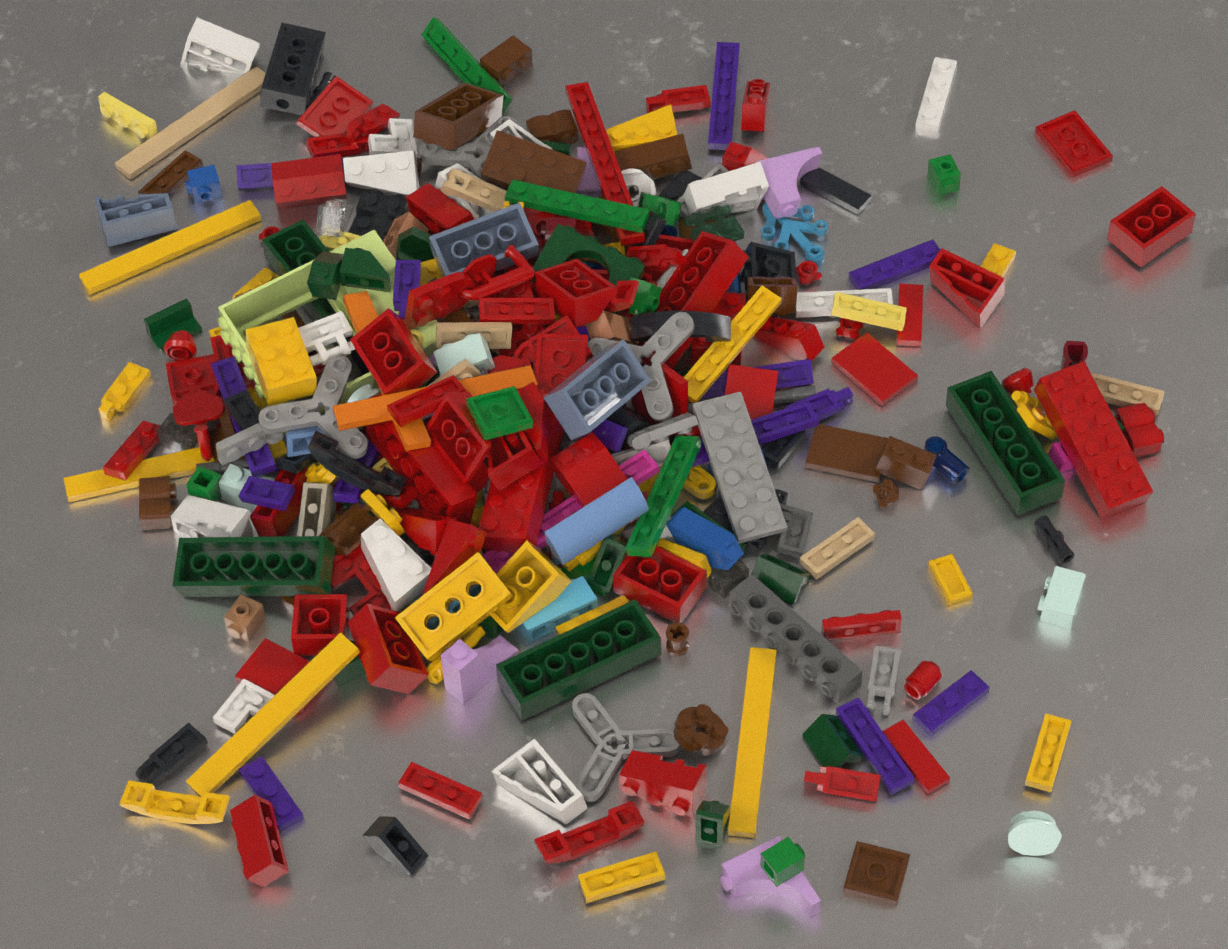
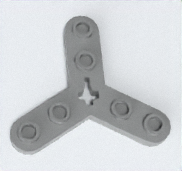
(436, 155)
(665, 343)
(327, 394)
(604, 759)

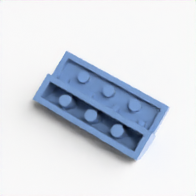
(595, 521)

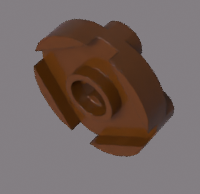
(702, 718)

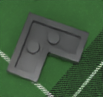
(798, 525)

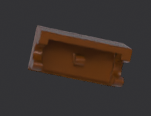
(347, 528)

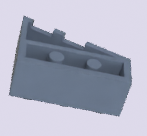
(135, 218)

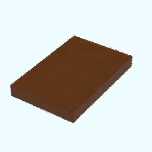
(845, 452)

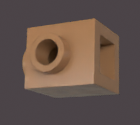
(244, 618)

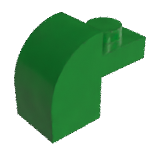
(665, 207)

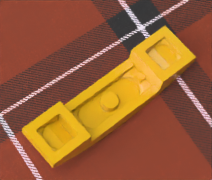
(173, 806)

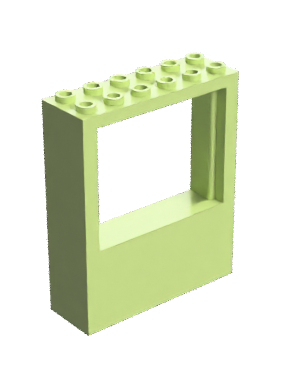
(292, 292)

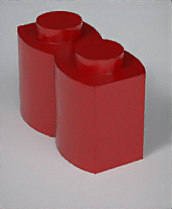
(1140, 429)

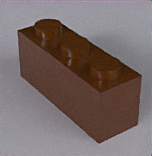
(657, 157)

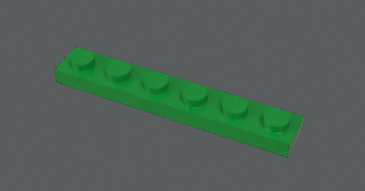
(461, 60)
(577, 206)
(663, 496)

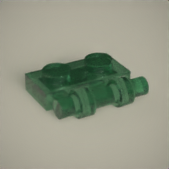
(723, 227)

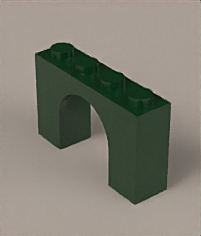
(568, 245)

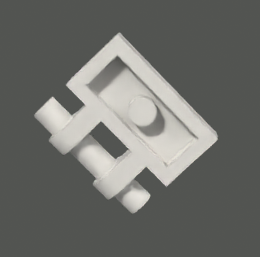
(325, 332)

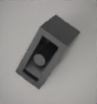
(395, 844)

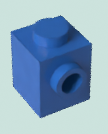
(203, 184)

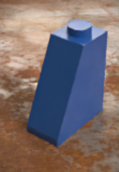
(704, 537)

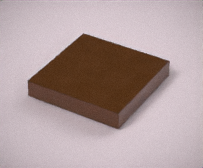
(876, 873)

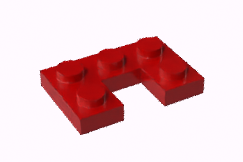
(357, 566)

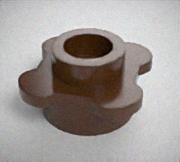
(891, 490)

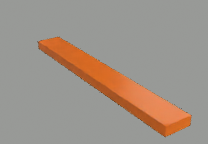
(361, 314)
(375, 409)

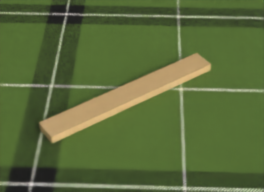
(191, 124)

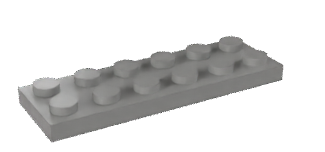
(739, 467)

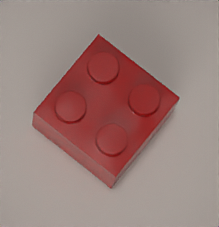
(318, 621)

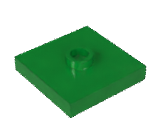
(499, 413)

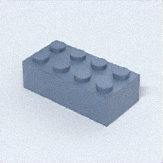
(483, 236)
(597, 389)

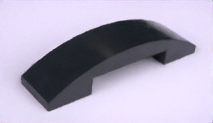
(706, 325)
(352, 471)

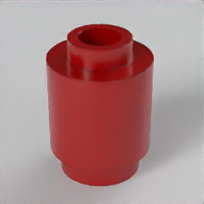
(922, 679)

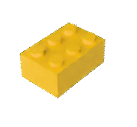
(281, 361)

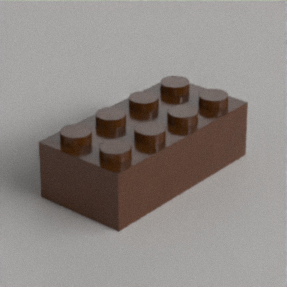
(457, 116)
(530, 163)

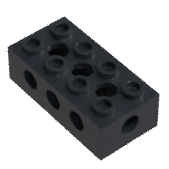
(297, 45)

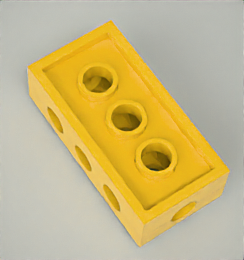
(437, 601)

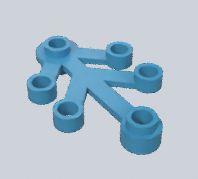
(789, 227)

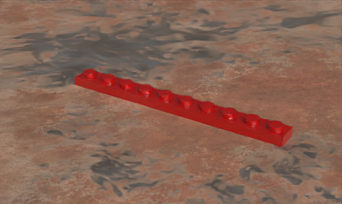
(600, 153)

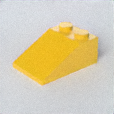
(533, 583)

